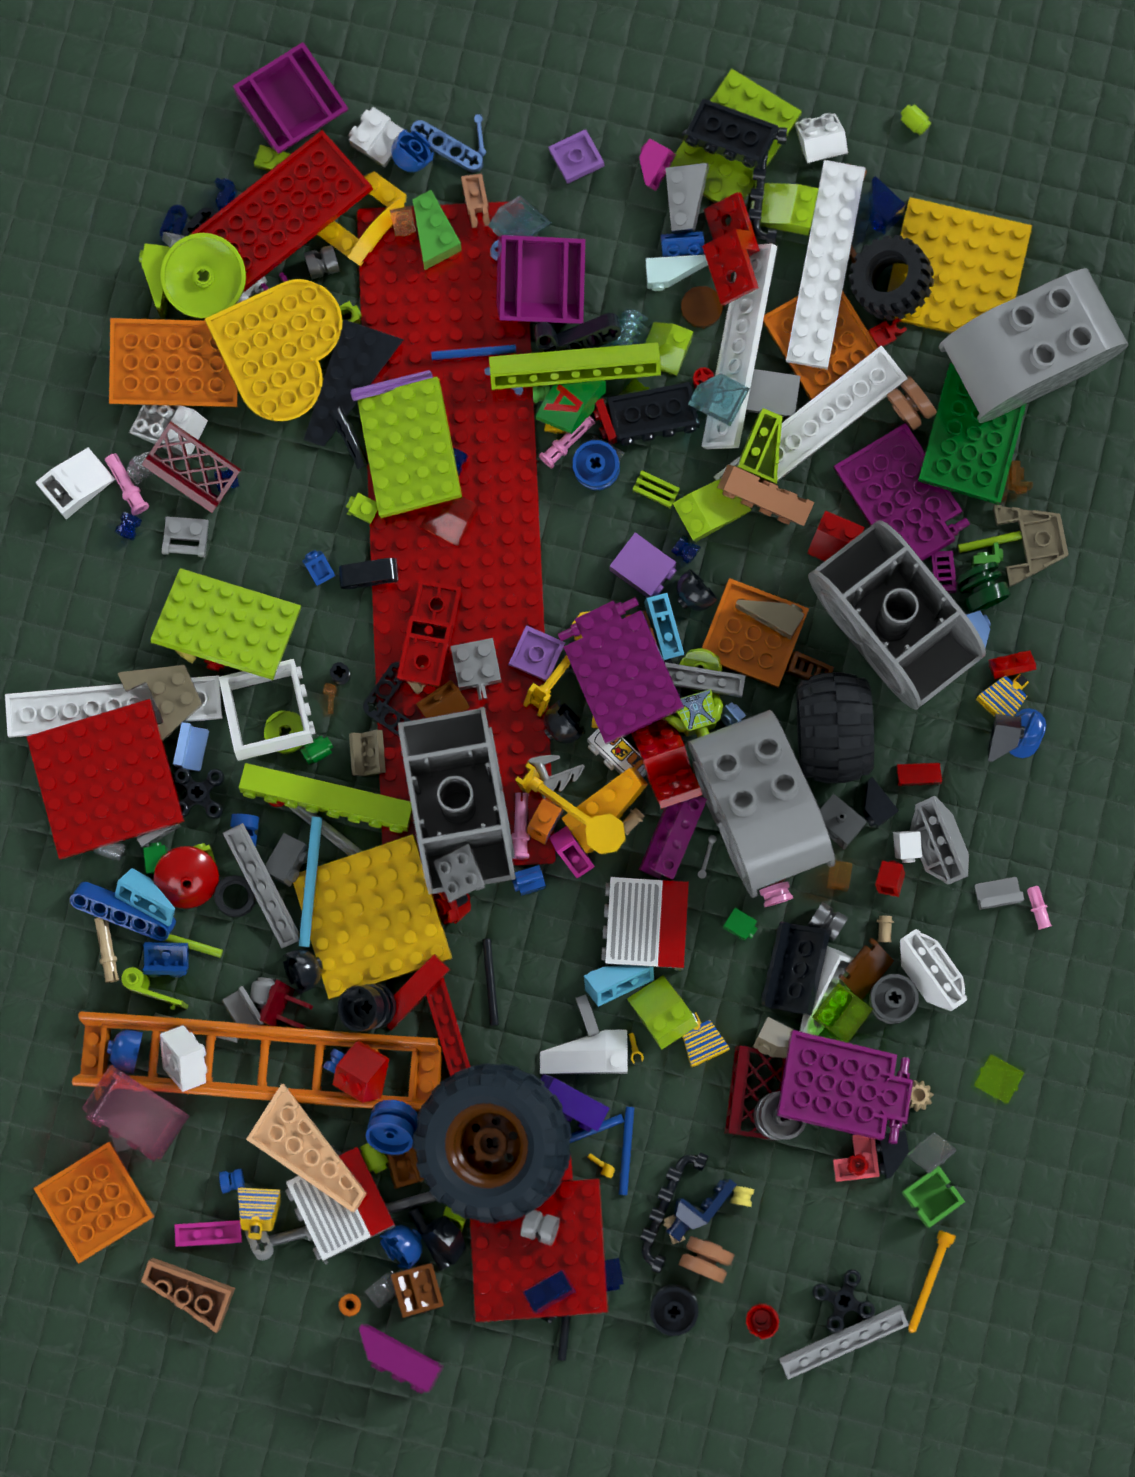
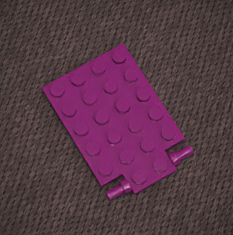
(887, 489)
(620, 670)
(844, 1087)

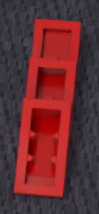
(417, 988)

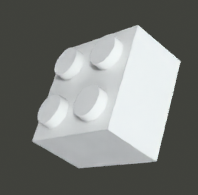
(183, 1058)

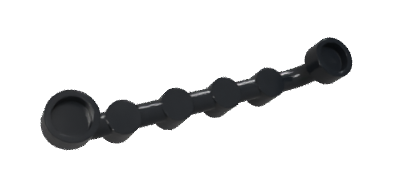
(758, 193)
(657, 1214)

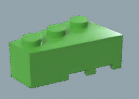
(435, 232)

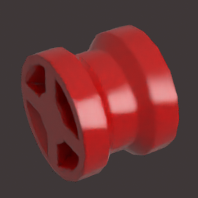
(702, 374)

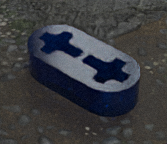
(169, 221)

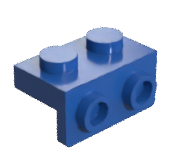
(682, 244)
(165, 959)

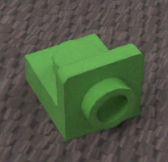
(984, 557)

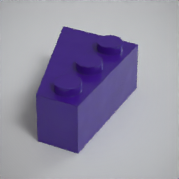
(576, 1104)

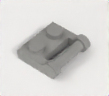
(187, 530)

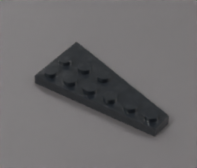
(353, 364)

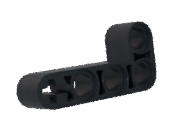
(583, 336)

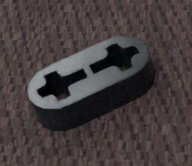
(197, 220)

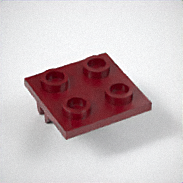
(278, 997)

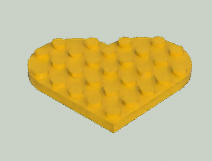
(276, 346)

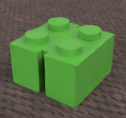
(933, 1197)

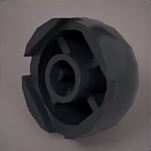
(694, 592)
(562, 724)
(302, 969)

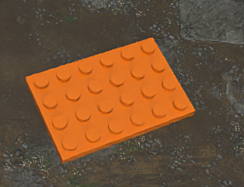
(849, 345)
(167, 364)

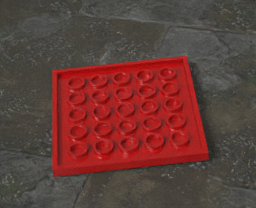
(105, 779)
(511, 1264)

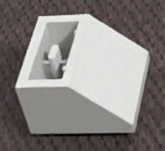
(821, 137)

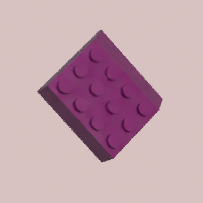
(289, 98)
(540, 279)
(400, 1359)

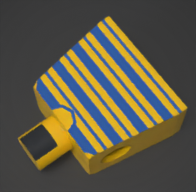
(1004, 696)
(703, 1042)
(258, 1210)

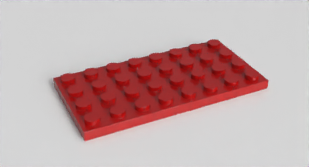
(289, 206)

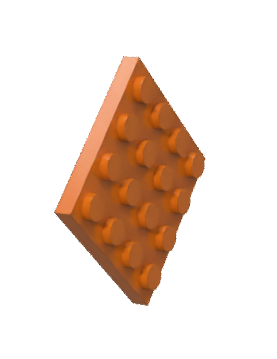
(746, 643)
(94, 1202)

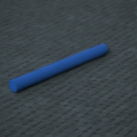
(472, 352)
(605, 1125)
(626, 1151)

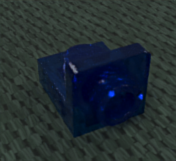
(228, 194)
(613, 1274)

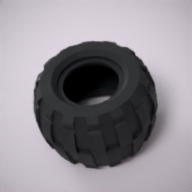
(835, 727)

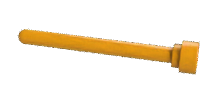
(944, 1241)

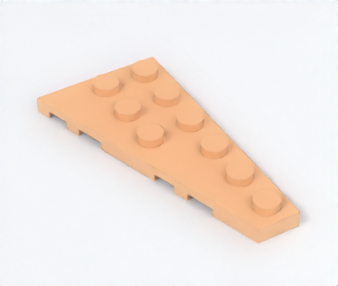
(296, 1142)

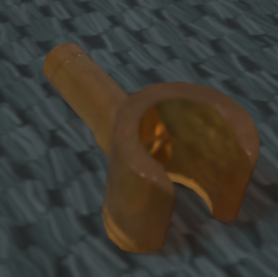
(330, 689)

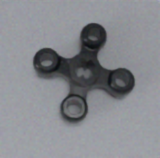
(205, 786)
(852, 1304)

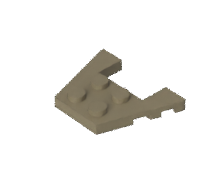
(1041, 539)
(171, 691)

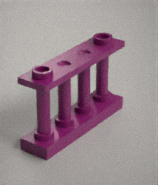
(672, 838)

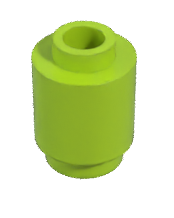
(915, 119)
(373, 1159)

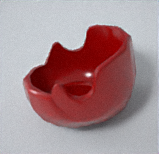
(762, 1321)

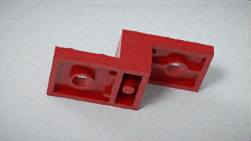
(731, 248)
(429, 633)
(666, 763)

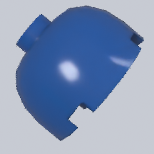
(411, 151)
(125, 1050)
(403, 1245)

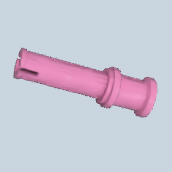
(560, 447)
(130, 491)
(520, 836)

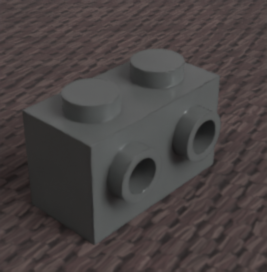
(287, 860)

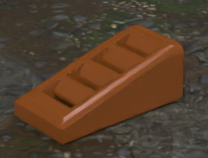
(790, 669)

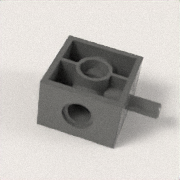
(841, 821)

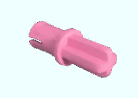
(1038, 907)

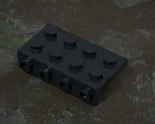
(730, 134)
(653, 413)
(795, 968)

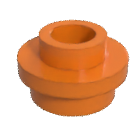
(342, 1305)

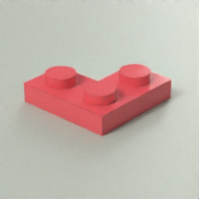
(864, 1146)

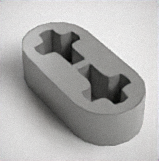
(587, 1015)
(254, 1244)

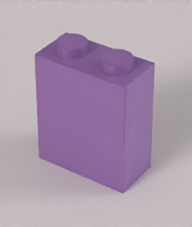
(643, 566)

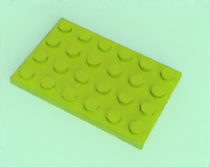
(747, 97)
(409, 447)
(226, 624)

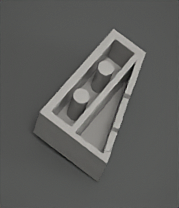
(685, 194)

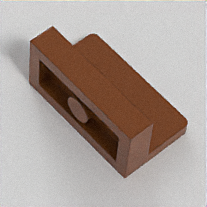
(443, 701)

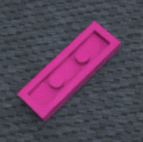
(208, 1233)

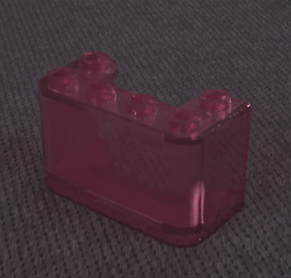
(134, 1114)

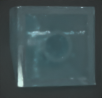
(518, 219)
(719, 398)

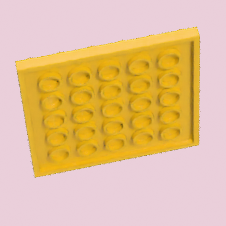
(972, 259)
(373, 917)

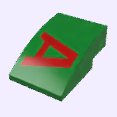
(570, 404)

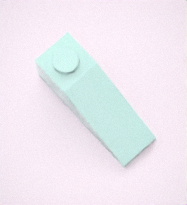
(667, 271)

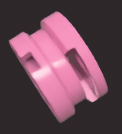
(776, 894)

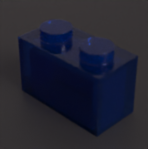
(549, 1291)

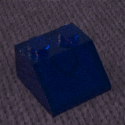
(884, 207)

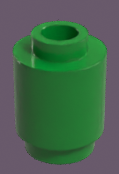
(317, 750)

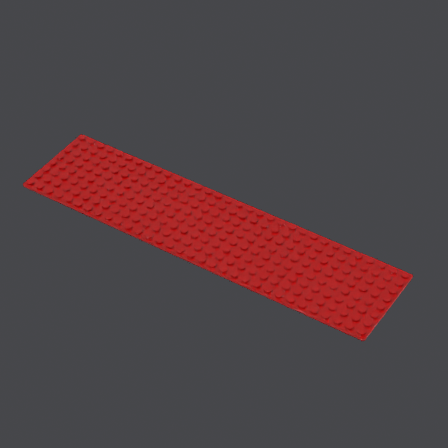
(501, 550)

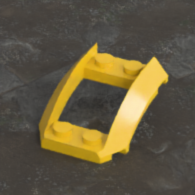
(356, 248)

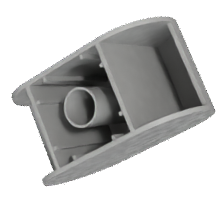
(1034, 344)
(897, 614)
(457, 793)
(760, 801)

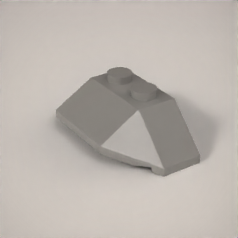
(941, 841)

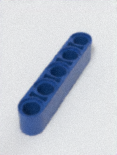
(104, 905)

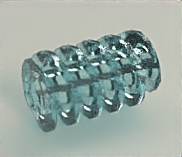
(629, 324)

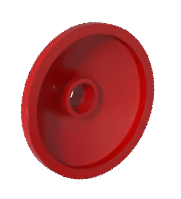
(182, 865)

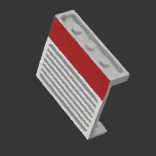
(645, 922)
(331, 1223)

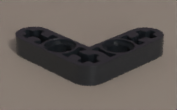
(384, 708)

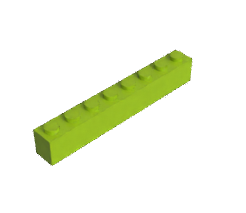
(575, 366)
(325, 797)

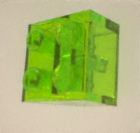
(842, 1013)

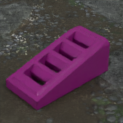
(952, 588)

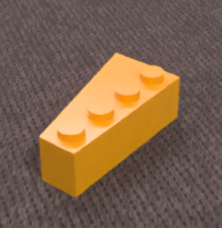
(610, 799)

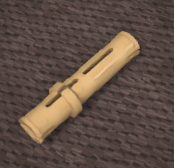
(107, 959)

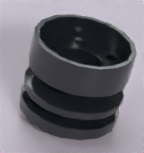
(366, 1007)

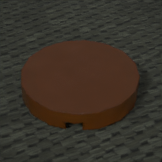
(701, 307)

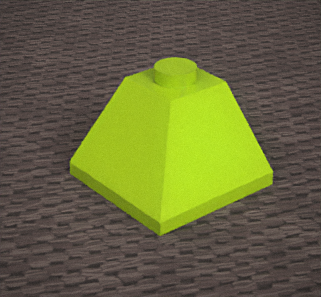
(672, 344)

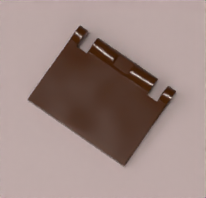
(866, 969)

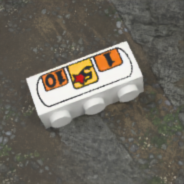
(617, 754)

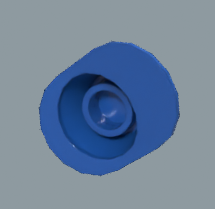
(1034, 731)

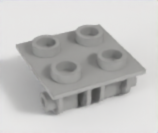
(459, 873)

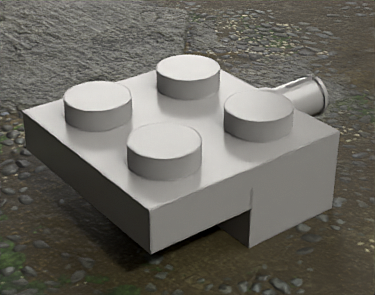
(476, 665)

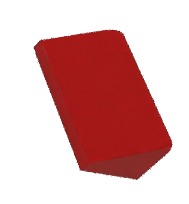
(919, 774)

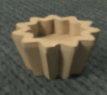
(920, 1096)

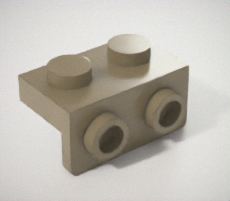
(367, 753)

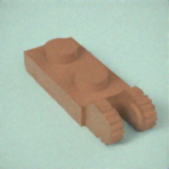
(475, 198)

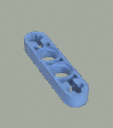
(449, 143)

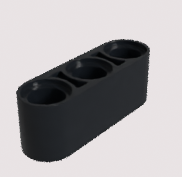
(368, 573)

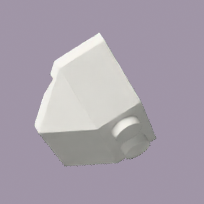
(932, 971)

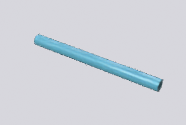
(310, 881)

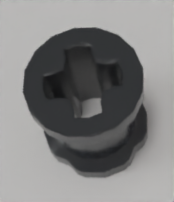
(346, 673)

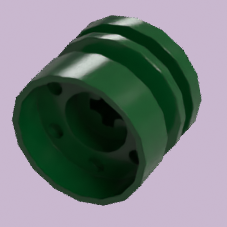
(982, 585)

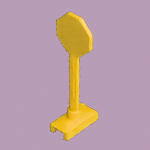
(541, 695)
(603, 832)

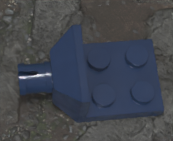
(690, 1218)

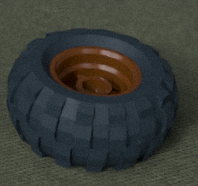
(447, 1131)

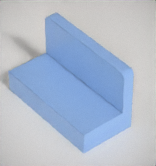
(190, 747)

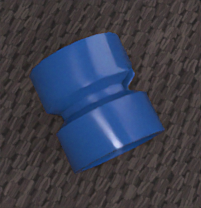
(250, 822)

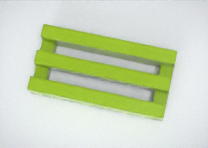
(660, 482)

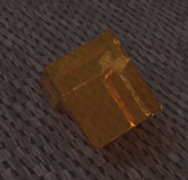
(839, 876)

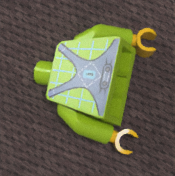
(699, 715)

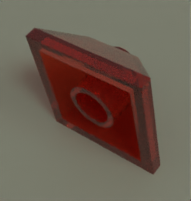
(450, 519)

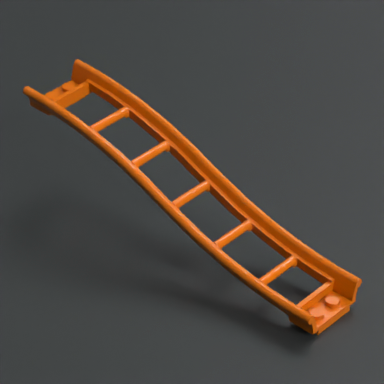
(424, 1072)

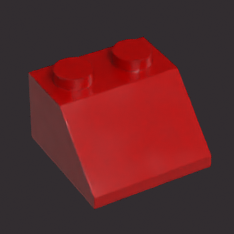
(832, 536)
(361, 1073)

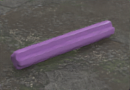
(386, 386)

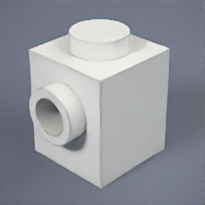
(907, 845)

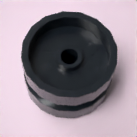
(674, 1323)

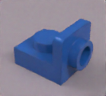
(318, 567)

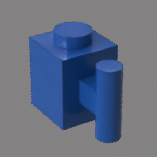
(529, 880)

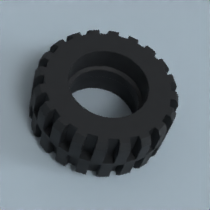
(878, 257)

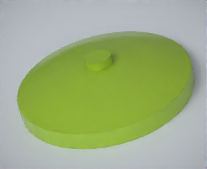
(203, 275)

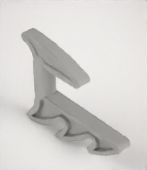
(562, 777)

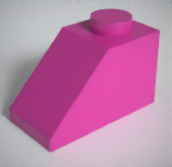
(654, 161)
(571, 852)

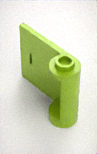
(139, 983)

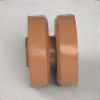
(913, 401)
(707, 1256)

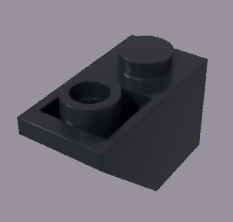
(892, 1154)

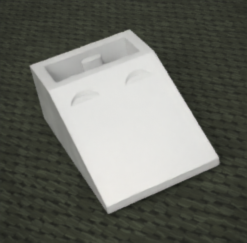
(154, 419)
(75, 482)

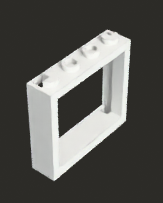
(244, 679)

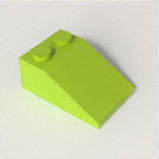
(788, 207)
(151, 261)
(708, 510)
(662, 1012)

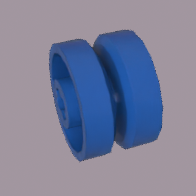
(596, 452)
(392, 1127)

